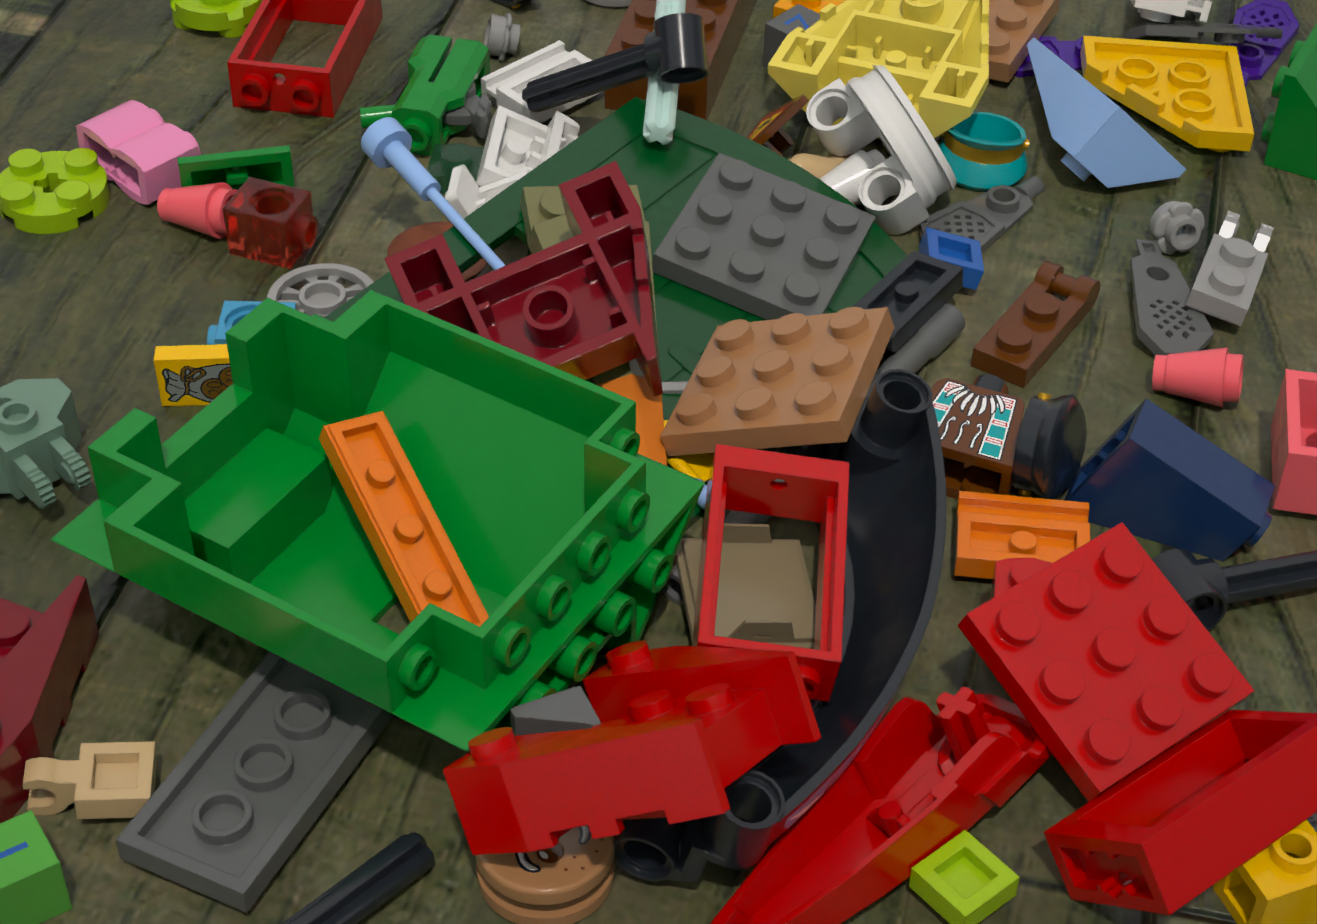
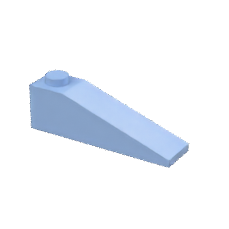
(1095, 129)

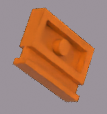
(1015, 527)

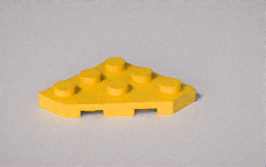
(1177, 85)

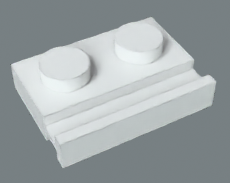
(1163, 9)
(509, 81)

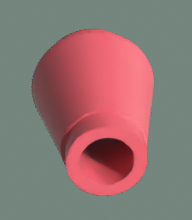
(196, 207)
(1200, 375)

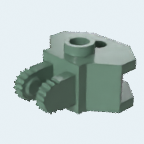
(39, 440)

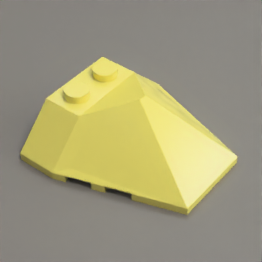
(927, 45)

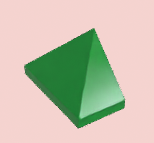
(235, 167)

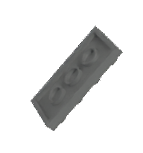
(253, 783)

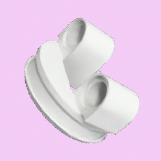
(874, 109)

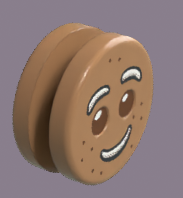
(549, 883)

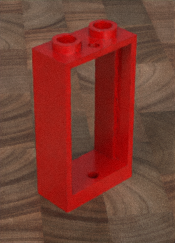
(304, 88)
(811, 492)
(1191, 813)

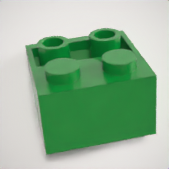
(1293, 127)

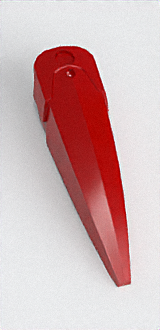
(891, 808)

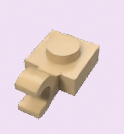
(102, 784)

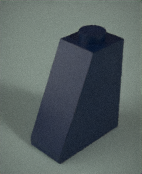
(1173, 487)

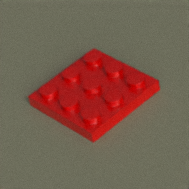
(1105, 660)

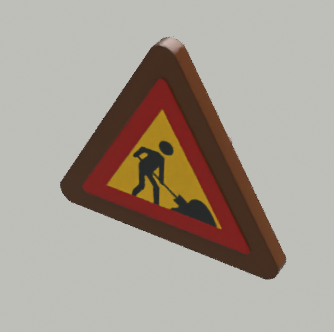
(769, 128)

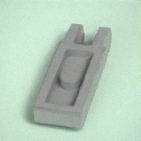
(1230, 272)

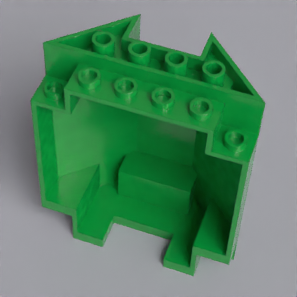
(516, 457)

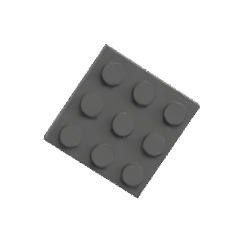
(762, 242)

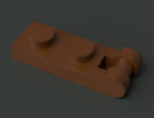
(1035, 325)

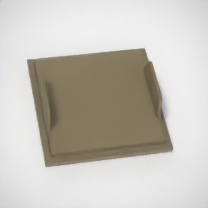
(760, 587)

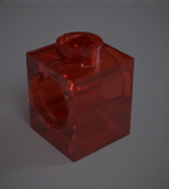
(270, 222)

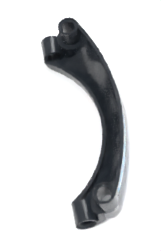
(888, 599)

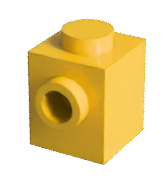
(1276, 882)

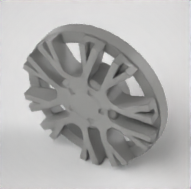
(317, 295)

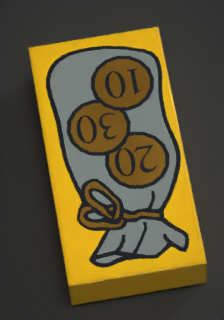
(191, 373)

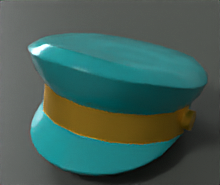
(986, 151)

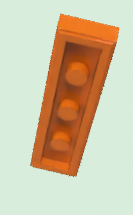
(399, 518)

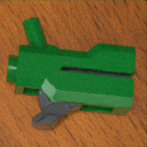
(440, 93)

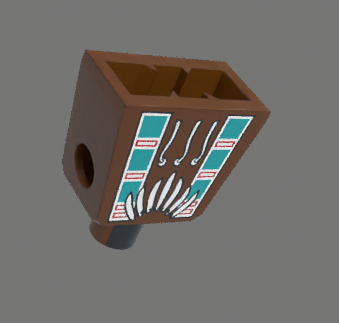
(977, 433)

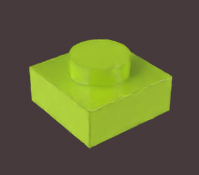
(963, 880)

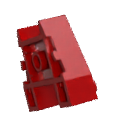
(666, 746)

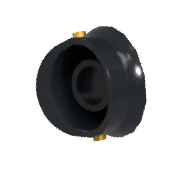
(1049, 446)

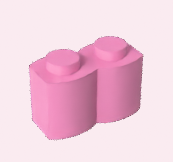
(137, 149)

